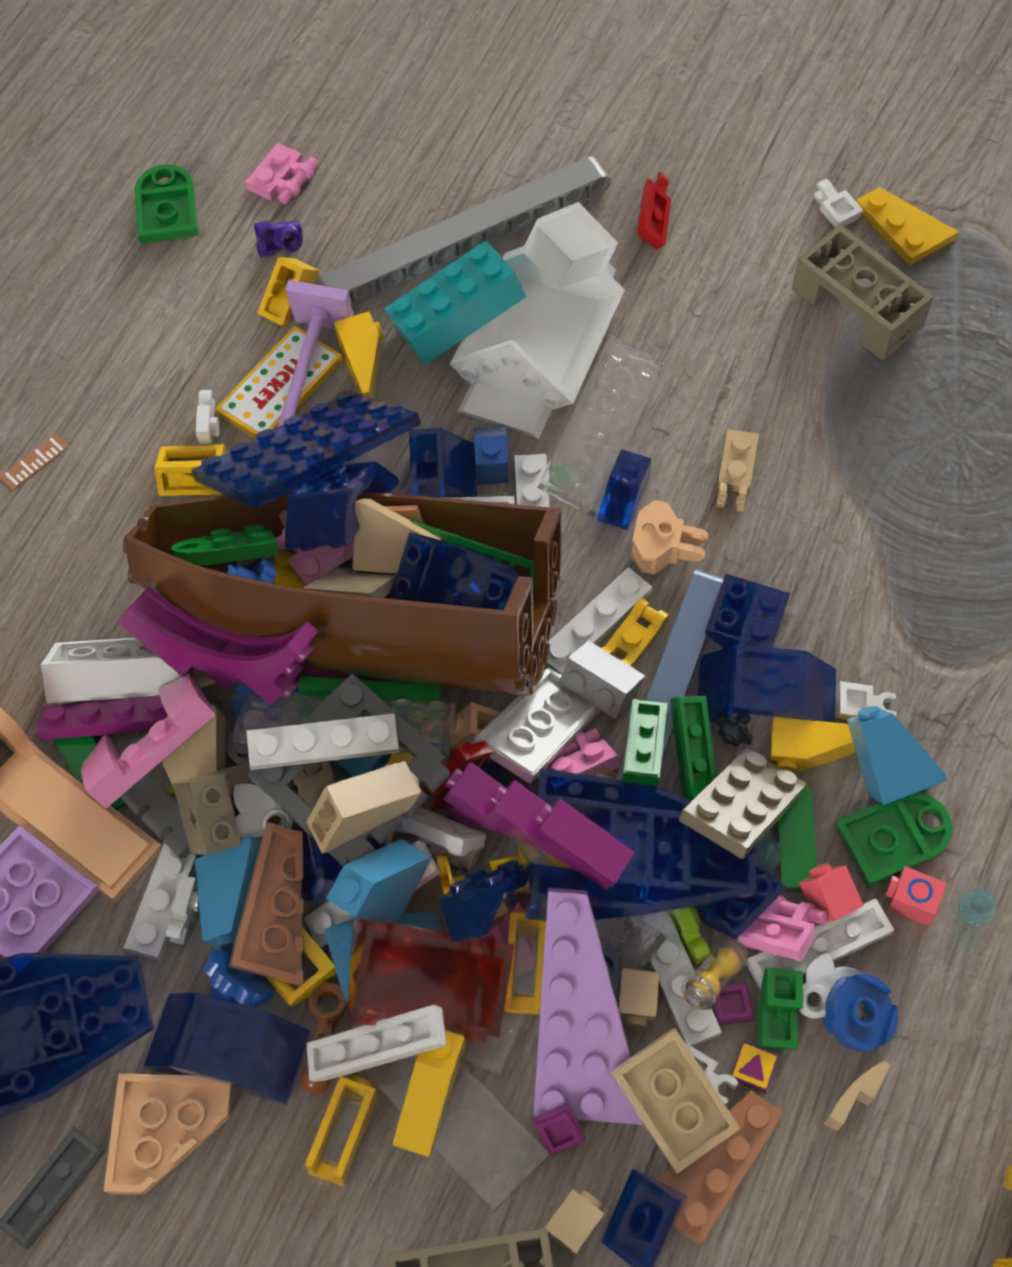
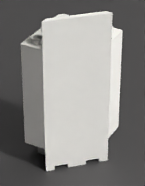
(545, 343)

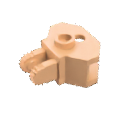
(659, 538)

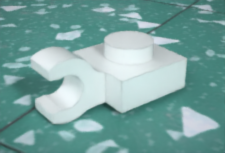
(837, 207)

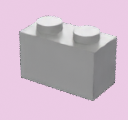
(601, 679)

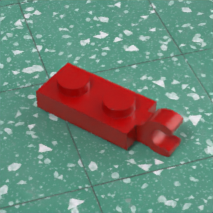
(654, 212)
(461, 757)

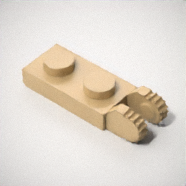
(737, 466)

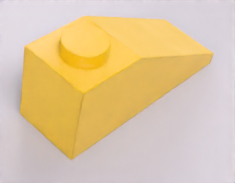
(361, 349)
(807, 744)
(429, 1095)

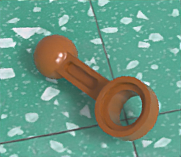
(325, 1026)

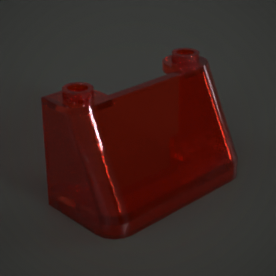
(416, 967)

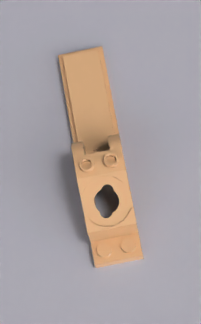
(68, 819)

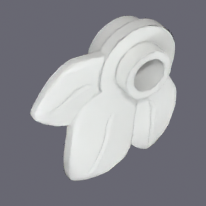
(255, 810)
(820, 978)

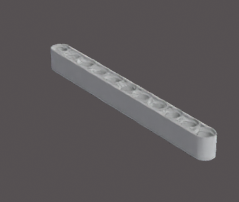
(463, 232)

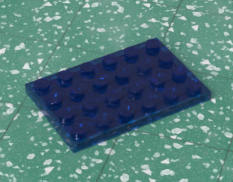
(304, 448)

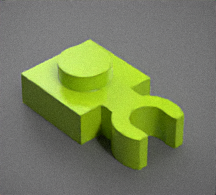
(686, 923)

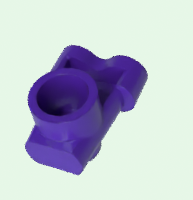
(278, 236)

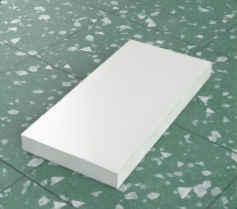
(537, 727)

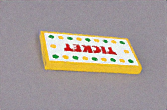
(261, 395)

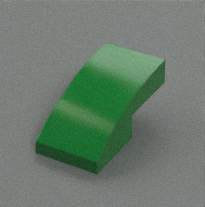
(778, 1007)

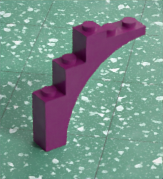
(184, 642)
(554, 829)

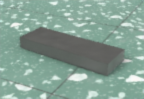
(50, 1188)

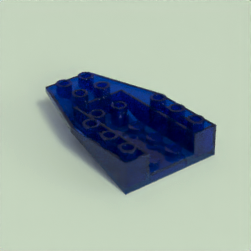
(64, 1020)

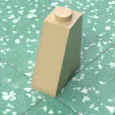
(381, 537)
(200, 753)
(362, 804)

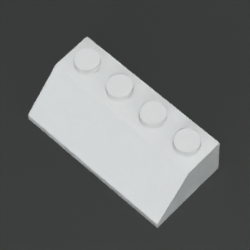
(103, 671)

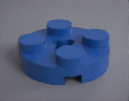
(842, 1017)

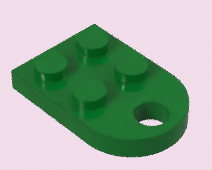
(165, 208)
(228, 547)
(894, 837)

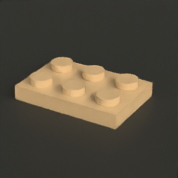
(675, 1100)

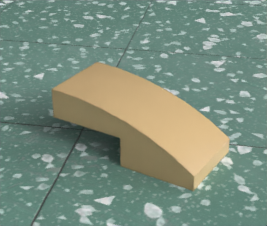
(862, 1090)

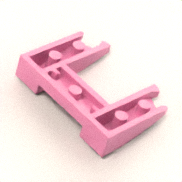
(110, 776)

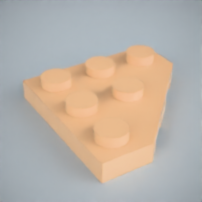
(159, 1125)

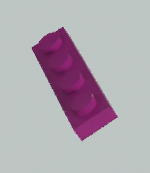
(100, 717)

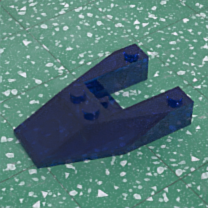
(670, 861)

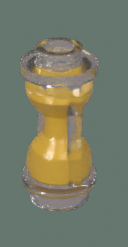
(724, 962)

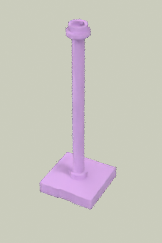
(319, 308)

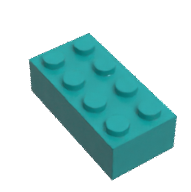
(455, 302)

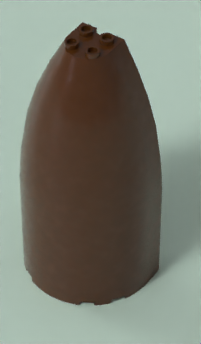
(370, 634)

